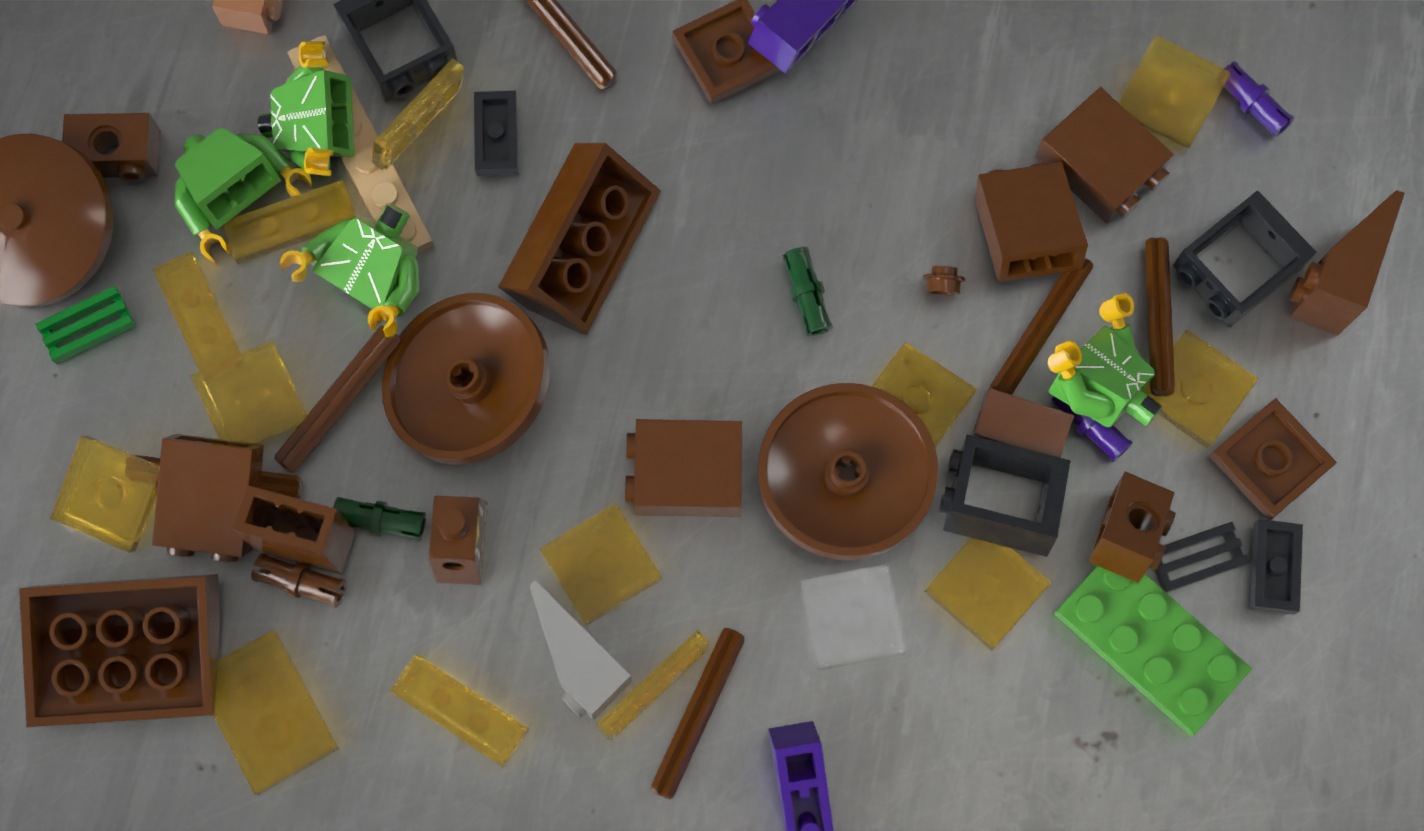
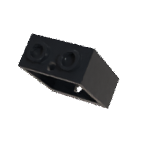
(359, 14)
(1275, 236)
(997, 527)

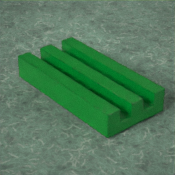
(79, 311)

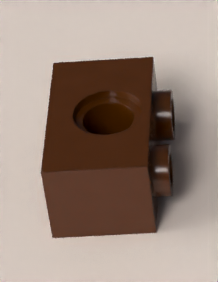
(133, 133)
(1133, 527)

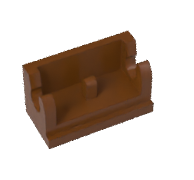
(1022, 423)

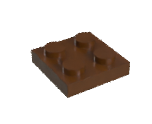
(720, 51)
(1272, 459)

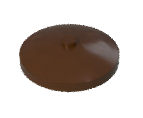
(51, 220)
(466, 378)
(847, 471)

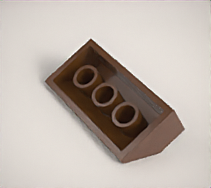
(580, 237)

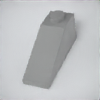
(581, 663)

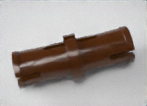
(298, 580)

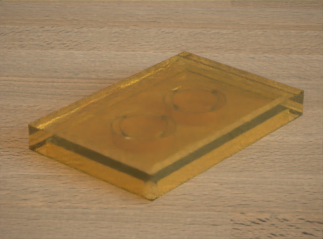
(268, 714)

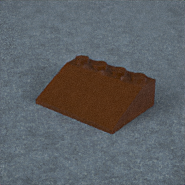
(120, 650)

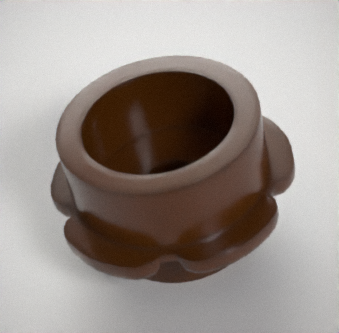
(943, 281)

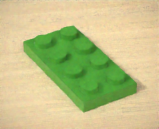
(1154, 645)

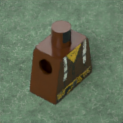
(458, 537)

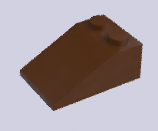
(1344, 279)

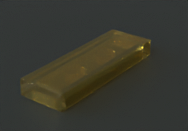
(417, 115)
(288, 221)
(196, 311)
(653, 685)
(459, 710)

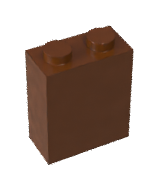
(1106, 155)
(1030, 221)
(685, 468)
(202, 493)
(294, 529)

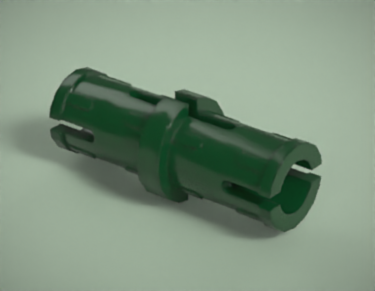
(807, 291)
(381, 518)

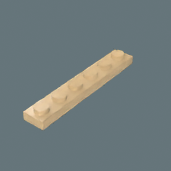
(372, 183)

